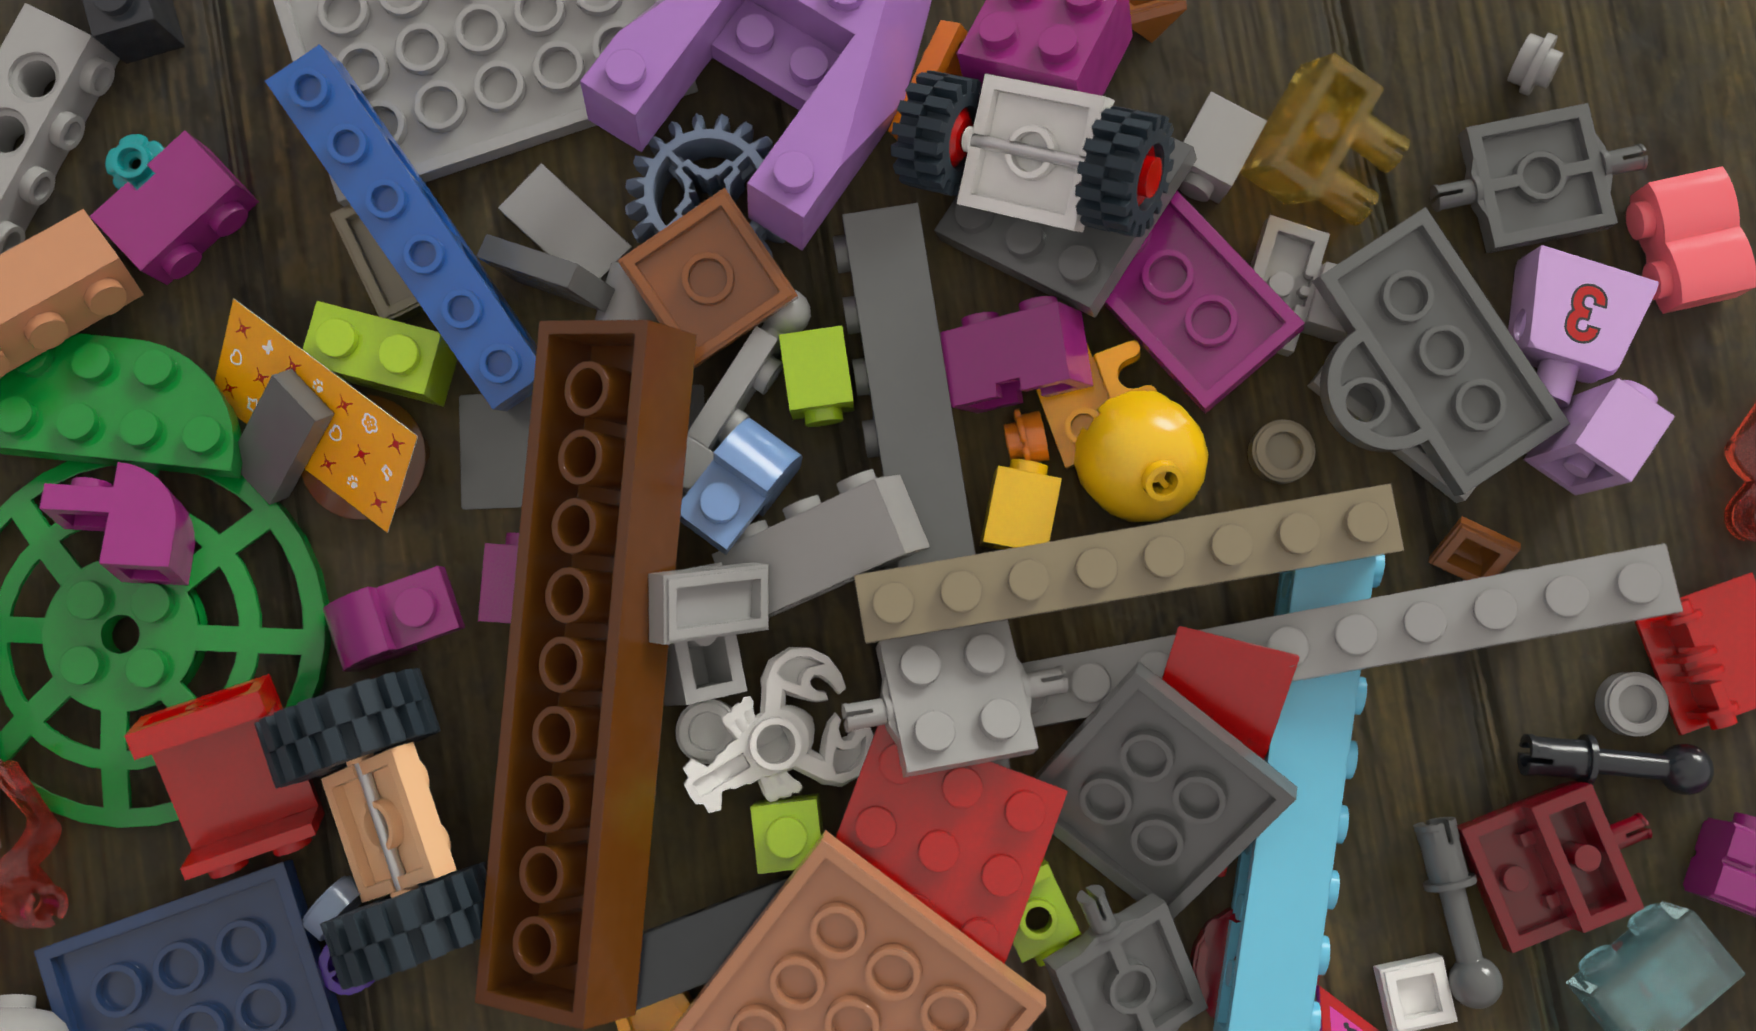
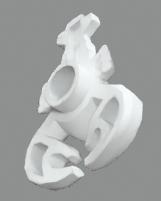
(781, 736)

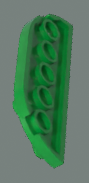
(121, 404)

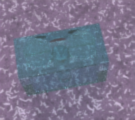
(1655, 972)

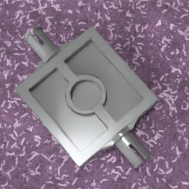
(955, 698)

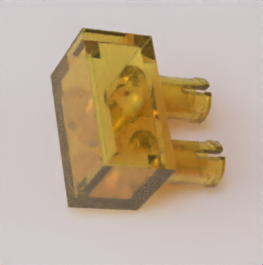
(1313, 130)

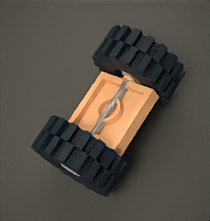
(383, 823)

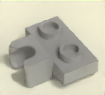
(1289, 261)

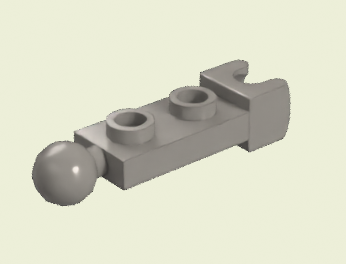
(751, 370)

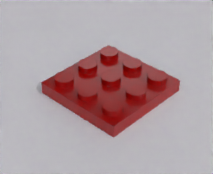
(955, 838)

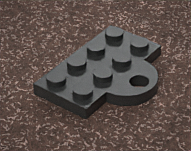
(1431, 359)

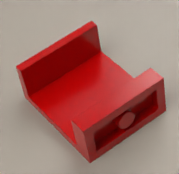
(222, 779)

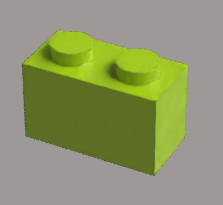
(381, 353)

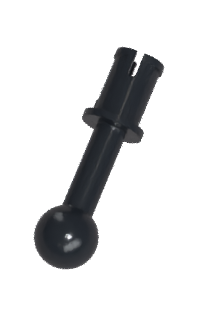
(1680, 767)

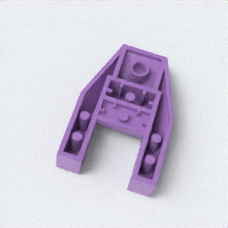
(825, 57)

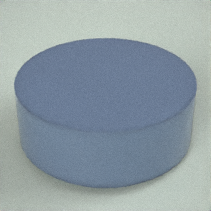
(336, 900)

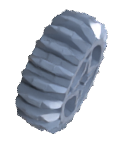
(676, 161)

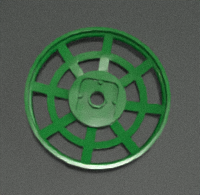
(170, 642)

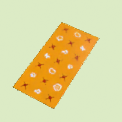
(363, 448)

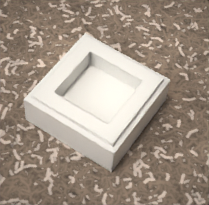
(1415, 993)

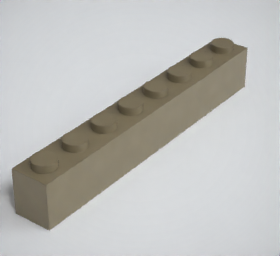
(1128, 563)

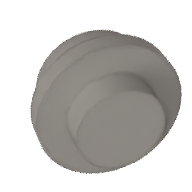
(1535, 63)

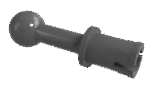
(1472, 977)

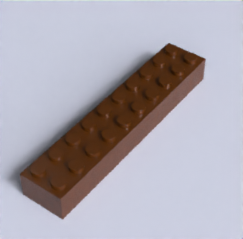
(582, 672)

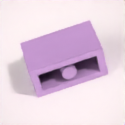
(1606, 438)

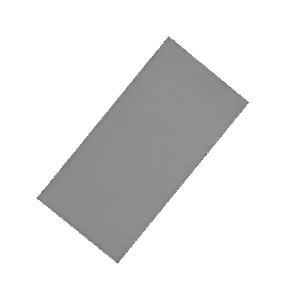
(563, 223)
(707, 602)

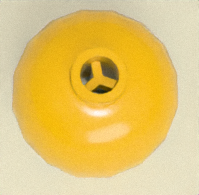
(1141, 457)

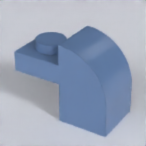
(738, 484)

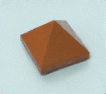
(1153, 17)
(1473, 551)

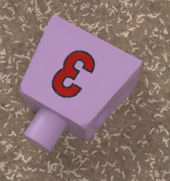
(1575, 317)

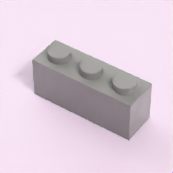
(831, 540)

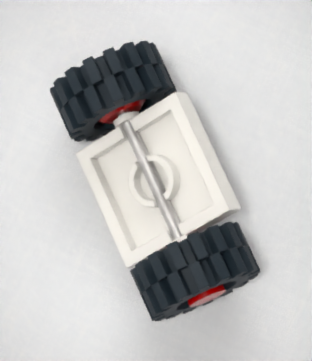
(1034, 152)

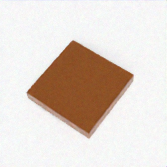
(709, 276)

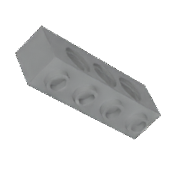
(53, 124)

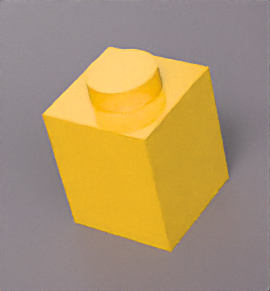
(1020, 506)

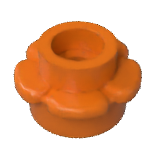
(1026, 437)

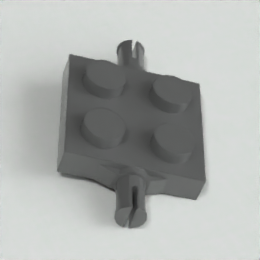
(1538, 178)
(1126, 969)

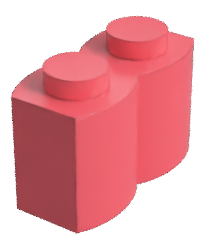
(1692, 239)

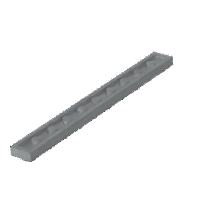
(1404, 624)

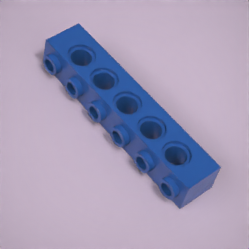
(409, 225)

